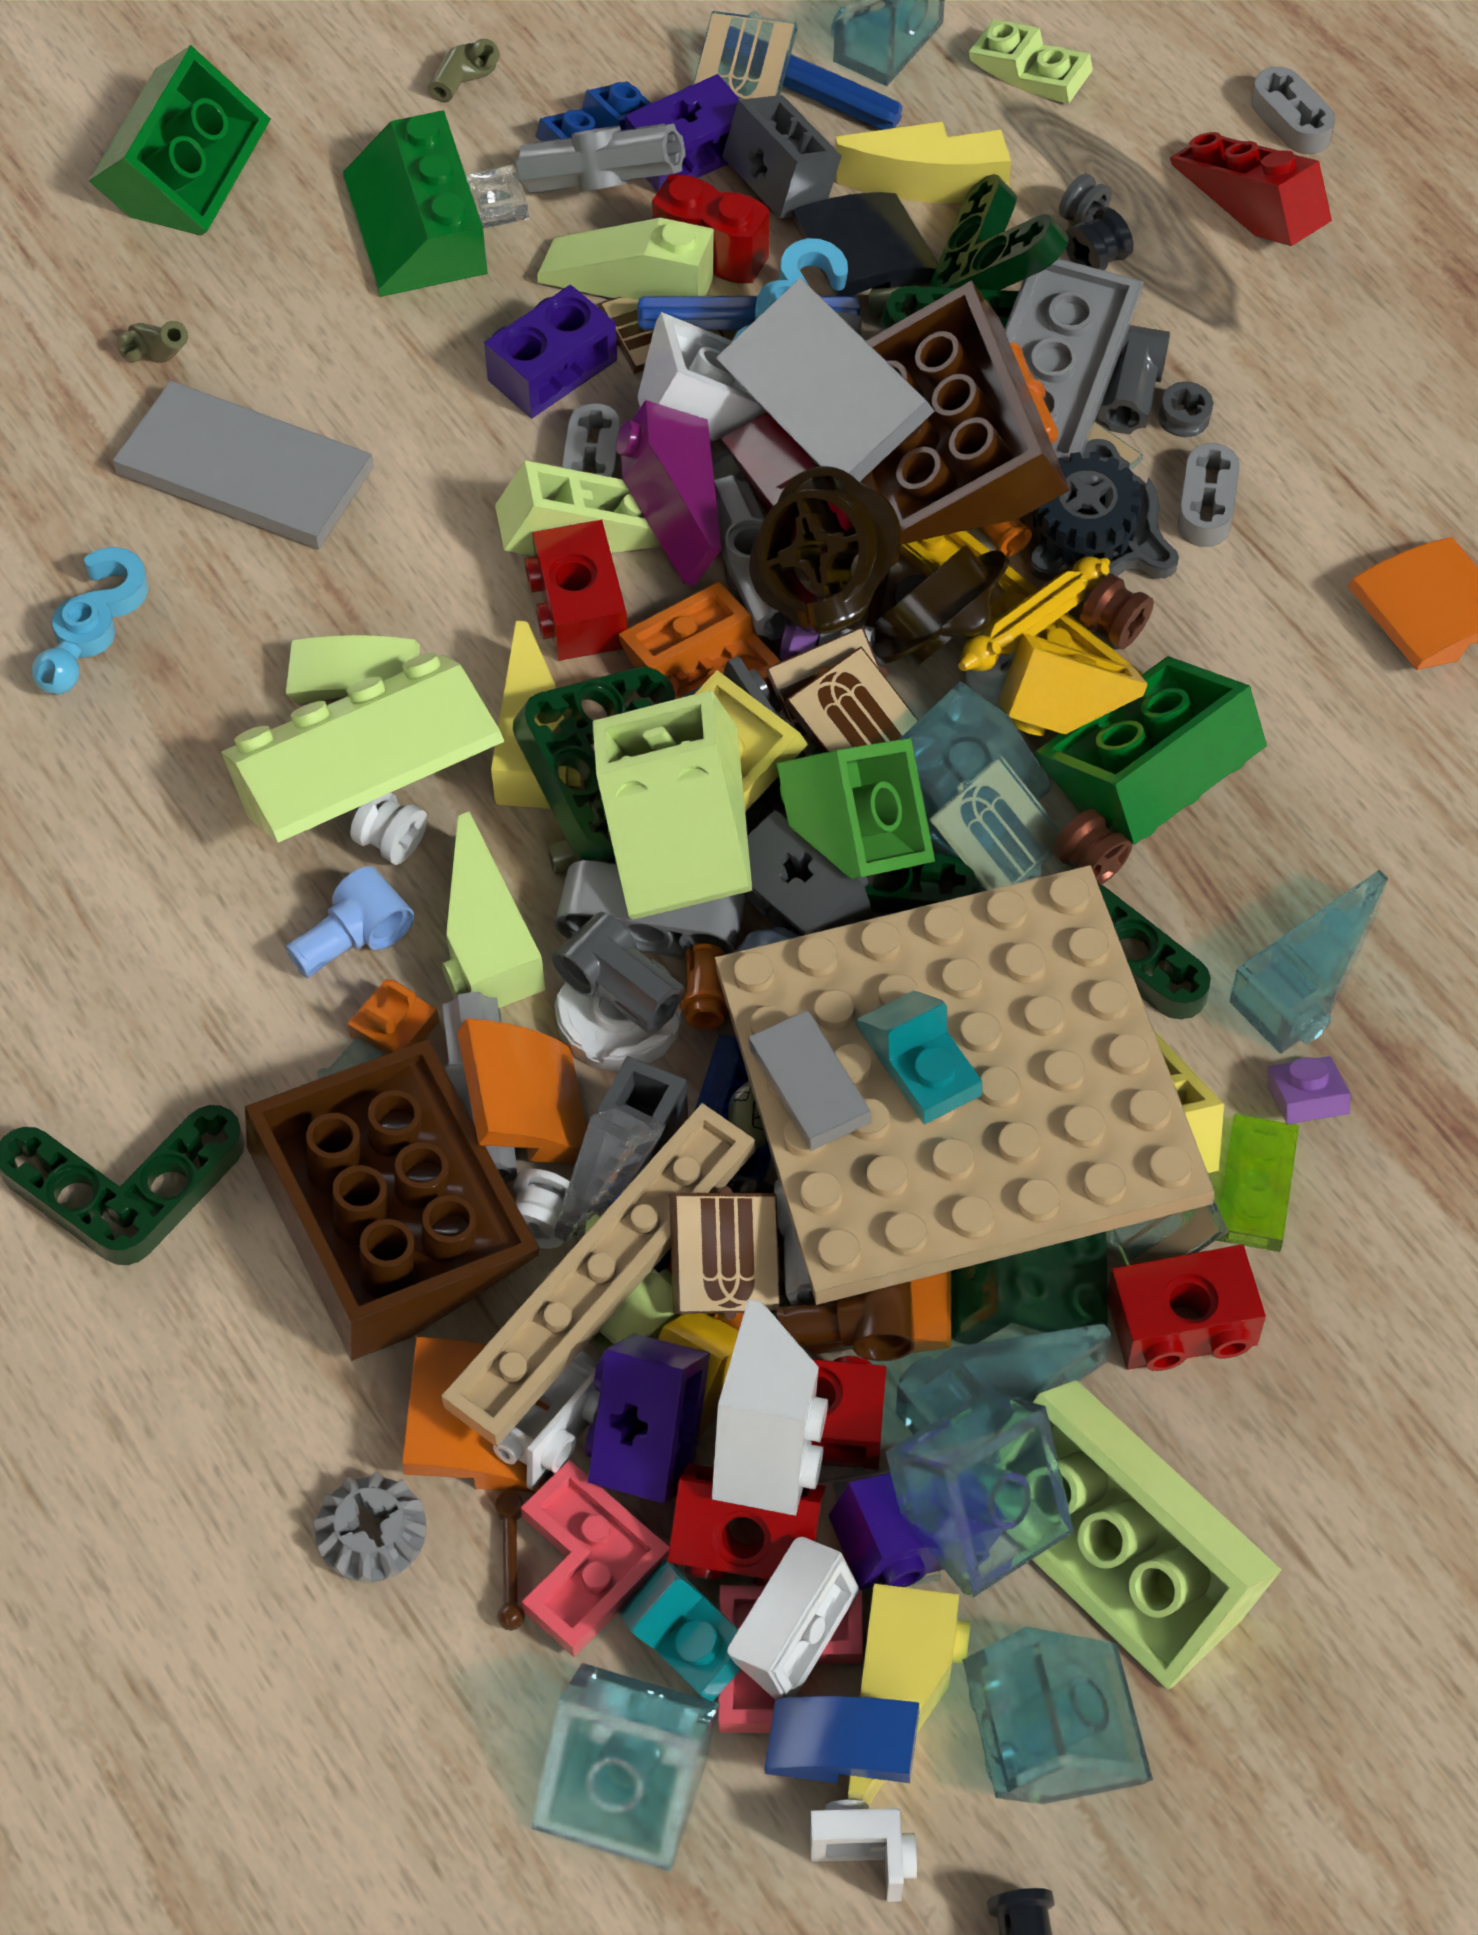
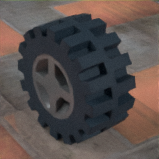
(1093, 488)

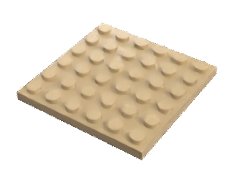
(1072, 1109)

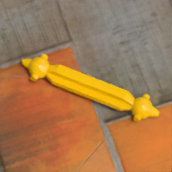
(1033, 614)

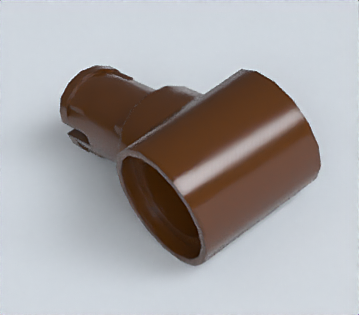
(871, 1323)

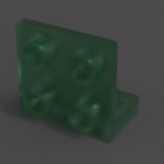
(1036, 1289)

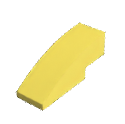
(921, 162)

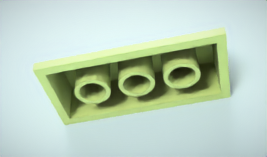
(359, 746)
(1145, 1544)

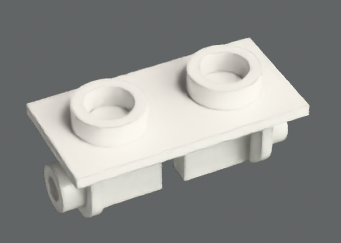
(549, 1437)

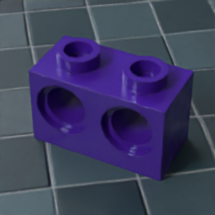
(550, 351)

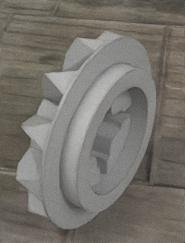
(356, 1554)

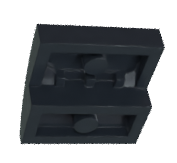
(874, 238)

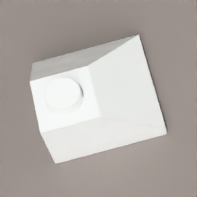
(688, 377)

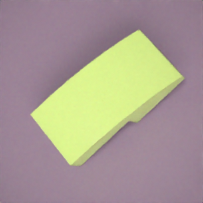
(1020, 59)
(330, 664)

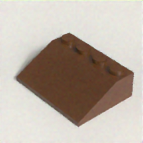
(984, 445)
(387, 1195)

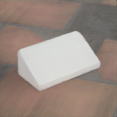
(794, 1618)

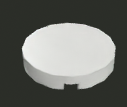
(606, 1036)

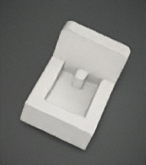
(856, 1833)

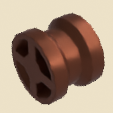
(1116, 611)
(1089, 842)

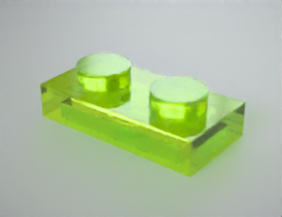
(1257, 1181)

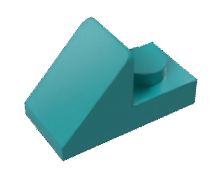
(920, 1054)
(683, 1629)

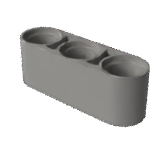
(598, 888)

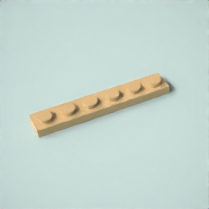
(593, 1278)

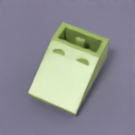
(674, 803)

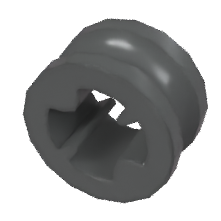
(1084, 199)
(1192, 397)

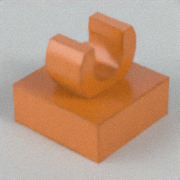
(393, 1018)

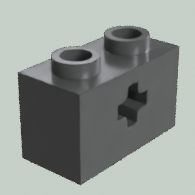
(780, 154)
(798, 884)

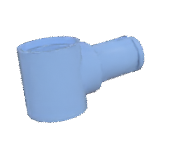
(361, 914)

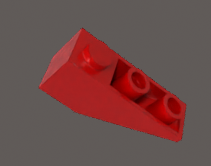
(1260, 187)

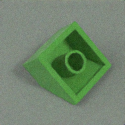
(859, 807)

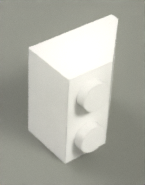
(768, 1418)

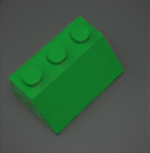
(181, 146)
(415, 207)
(1157, 750)

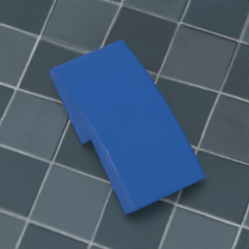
(600, 109)
(842, 1736)

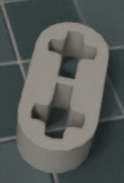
(1286, 113)
(580, 453)
(1198, 493)

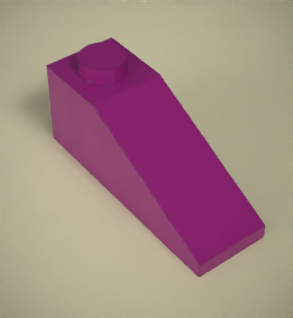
(672, 482)

